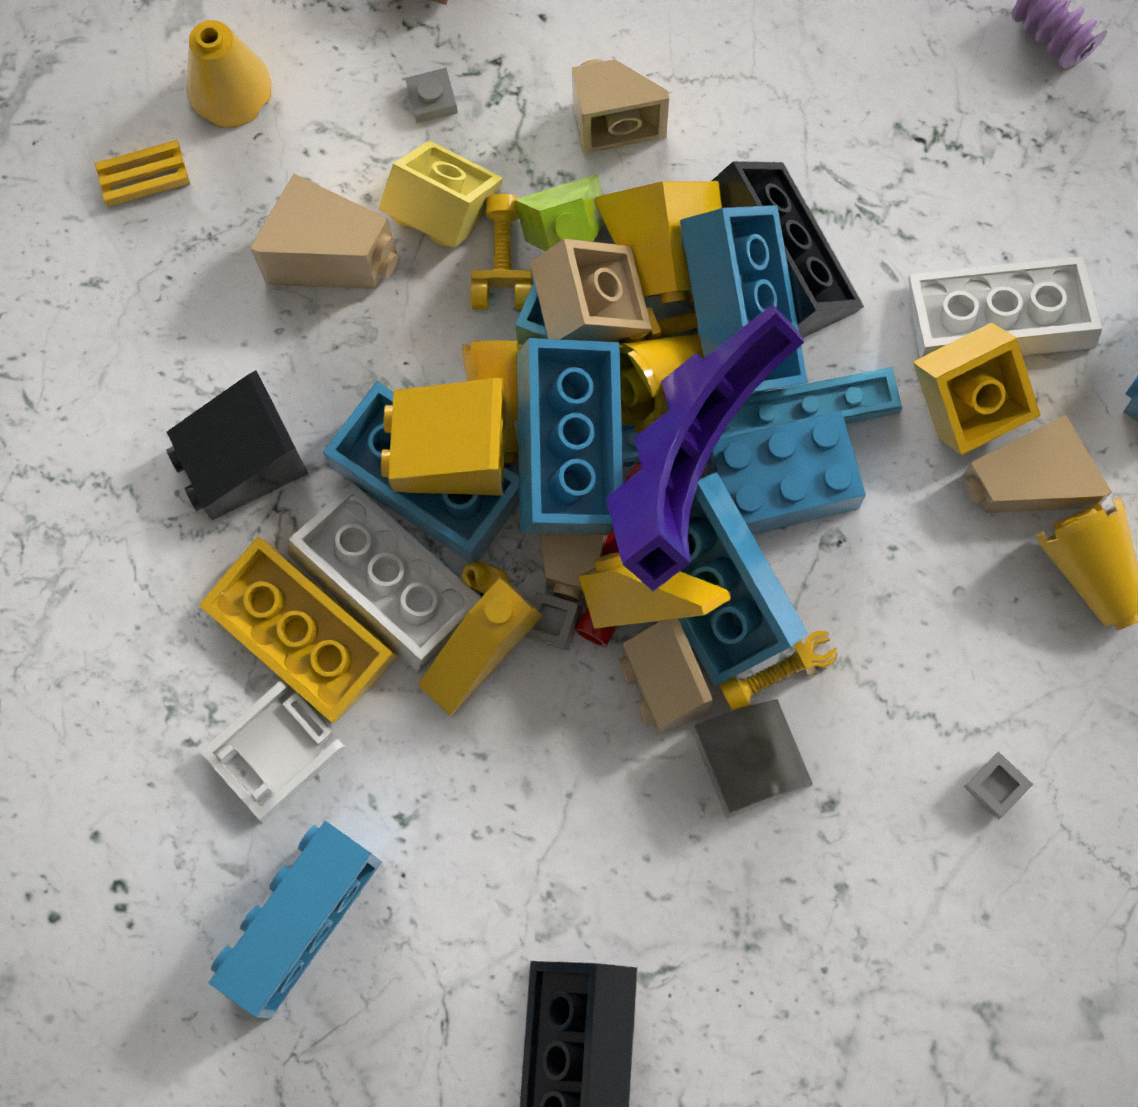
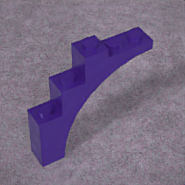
(703, 397)

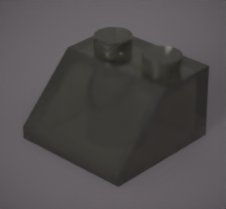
(751, 757)

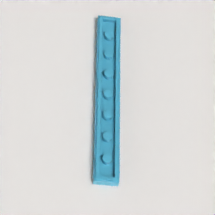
(857, 395)

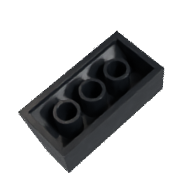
(817, 279)
(578, 1035)

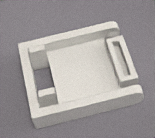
(278, 744)

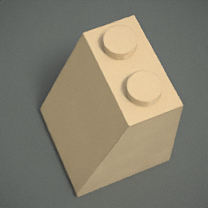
(323, 241)

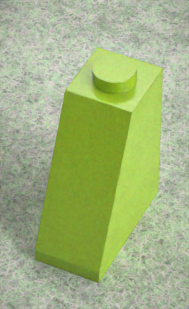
(561, 213)

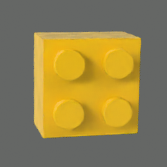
(977, 388)

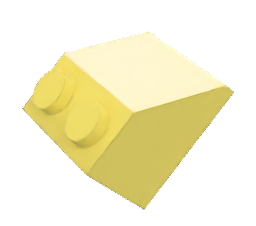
(438, 193)

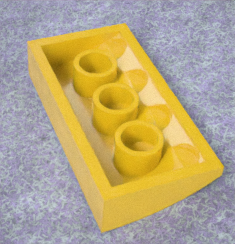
(298, 630)

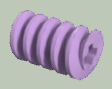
(1059, 29)

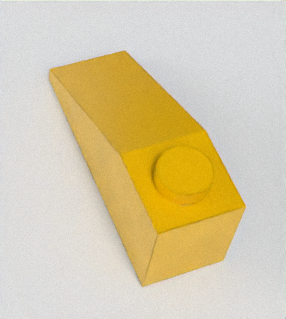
(620, 598)
(479, 645)

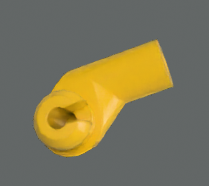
(482, 576)

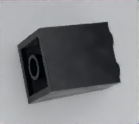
(234, 449)

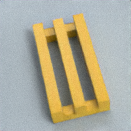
(141, 166)

